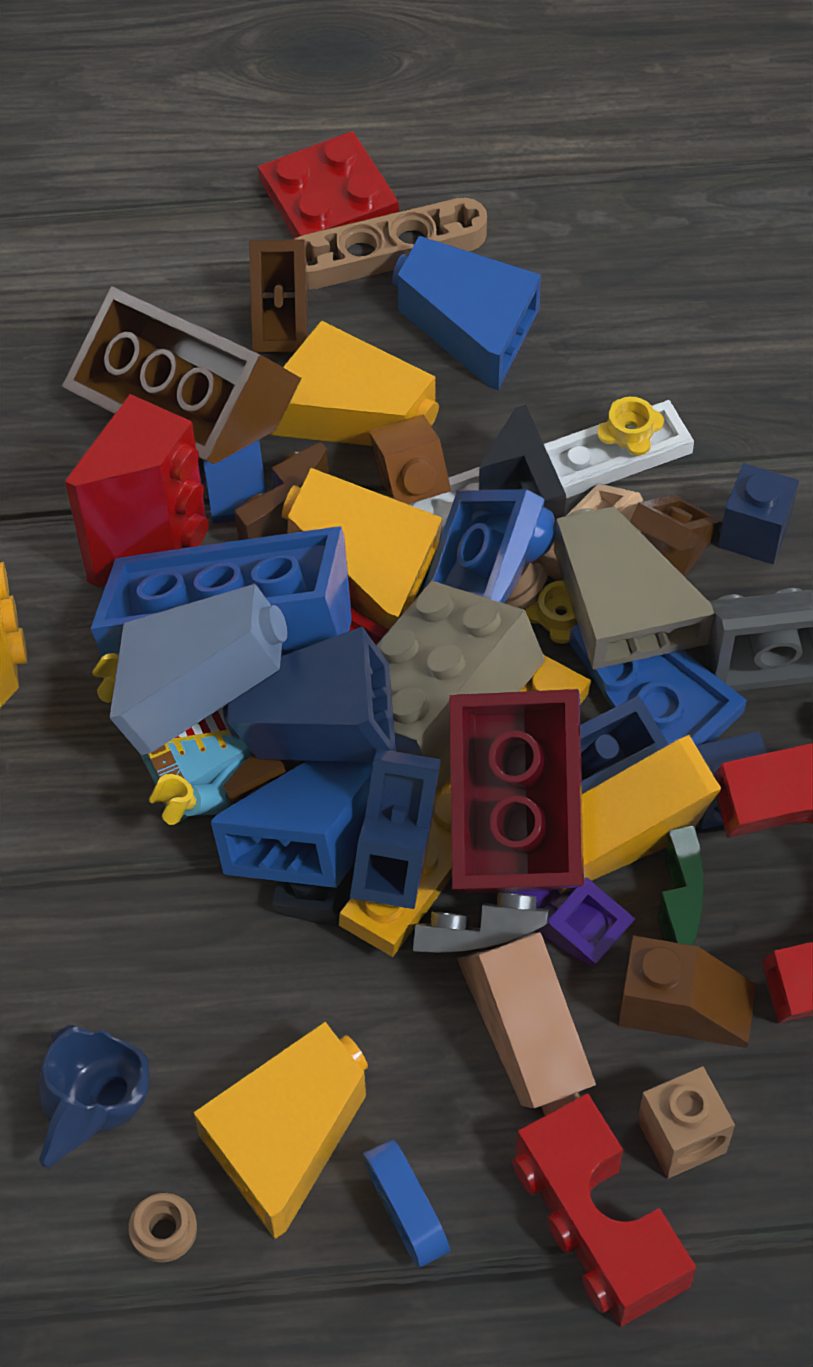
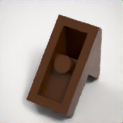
(676, 529)

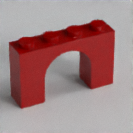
(763, 795)

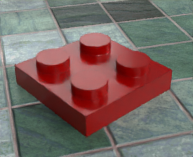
(327, 186)

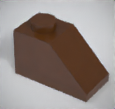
(686, 994)

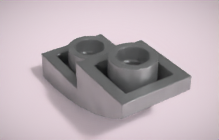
(500, 923)

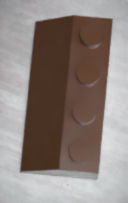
(183, 369)

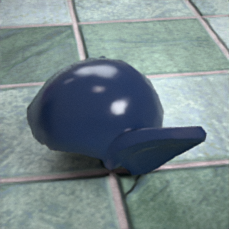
(88, 1087)

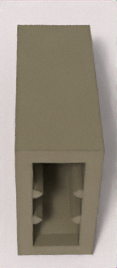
(626, 591)

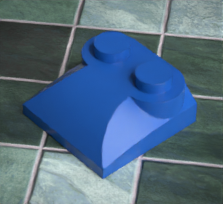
(491, 540)

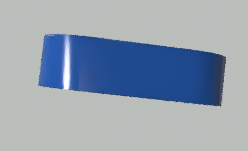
(405, 1203)

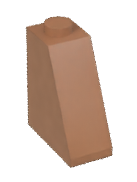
(528, 1021)

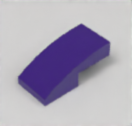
(581, 920)

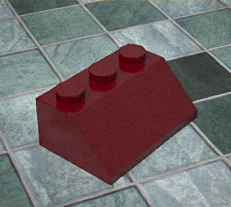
(516, 791)

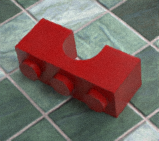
(626, 1263)

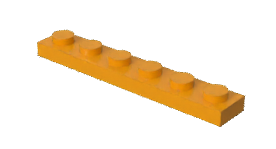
(390, 925)

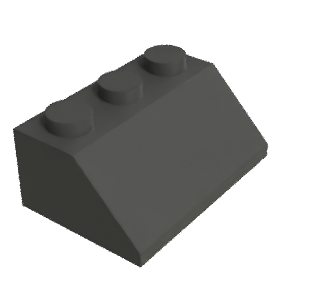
(762, 639)

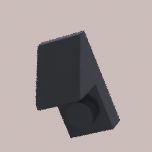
(522, 462)

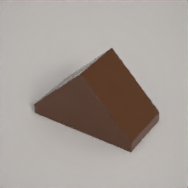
(278, 294)

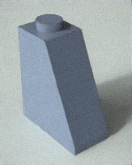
(192, 663)

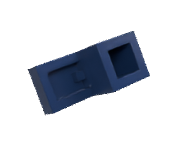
(395, 829)

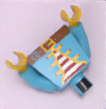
(190, 767)

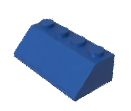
(294, 571)

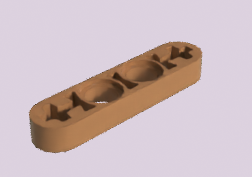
(383, 236)

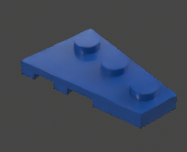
(675, 690)

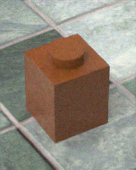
(410, 460)

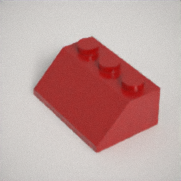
(137, 489)

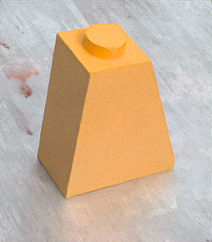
(352, 389)
(385, 541)
(640, 805)
(285, 1122)

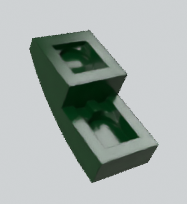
(682, 906)

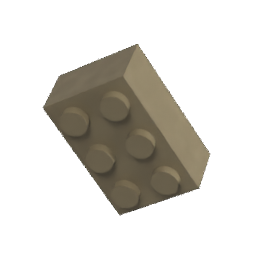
(452, 647)

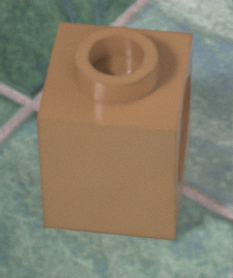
(685, 1122)

